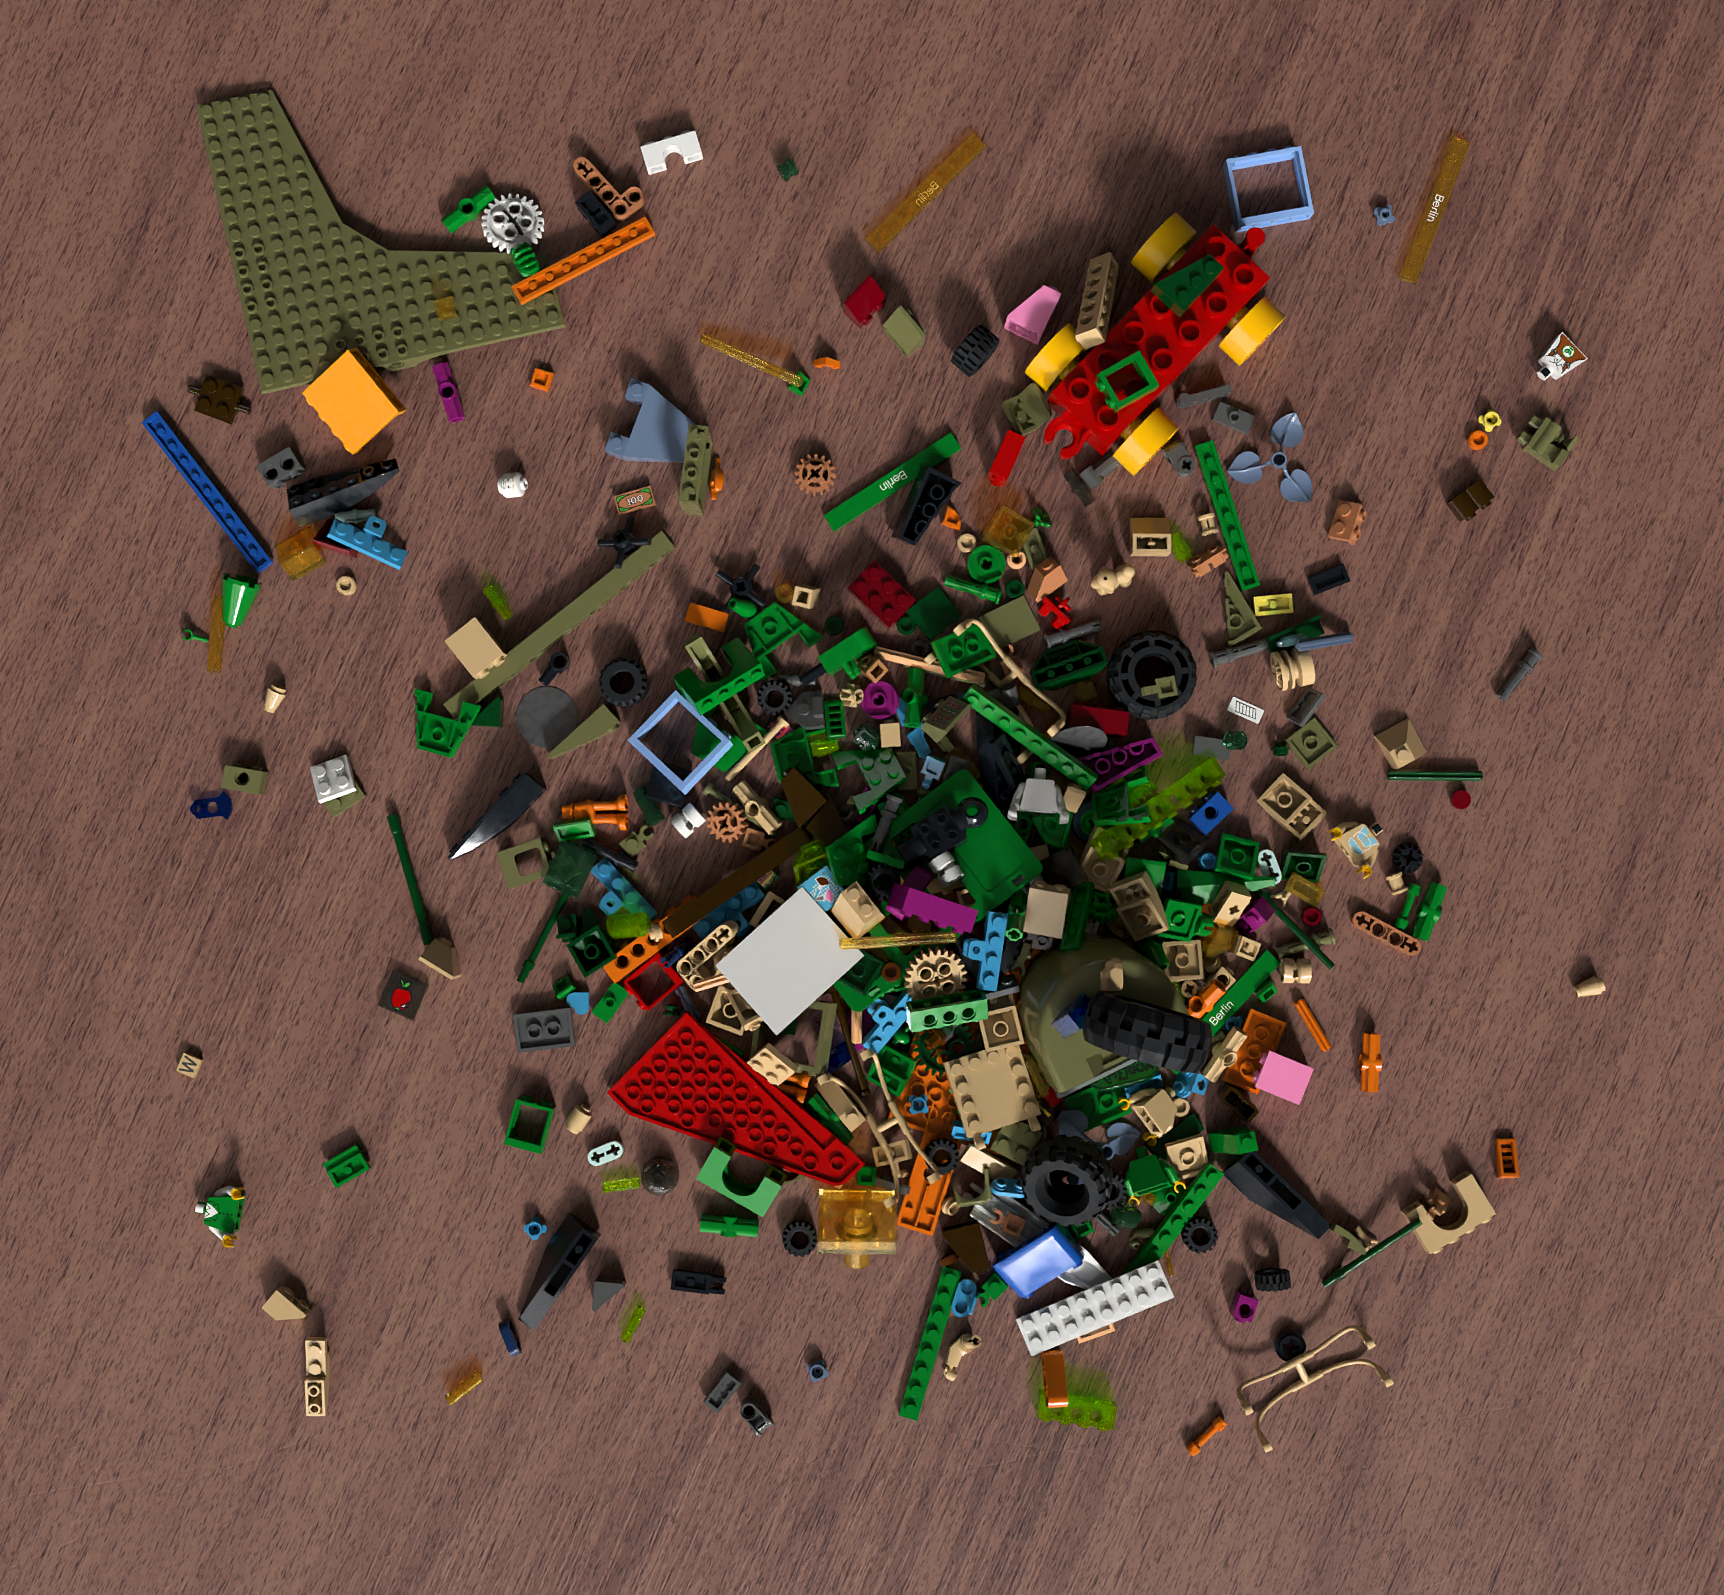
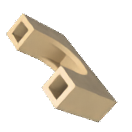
(1475, 1211)

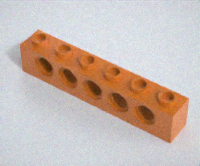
(617, 971)

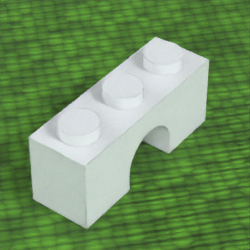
(684, 144)

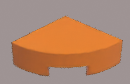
(825, 361)
(951, 519)

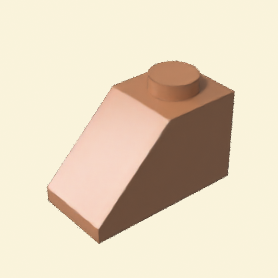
(1045, 579)

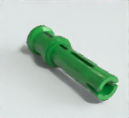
(982, 591)

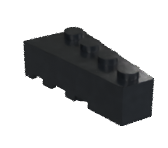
(923, 503)

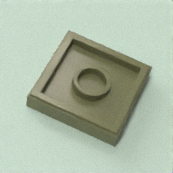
(1310, 743)

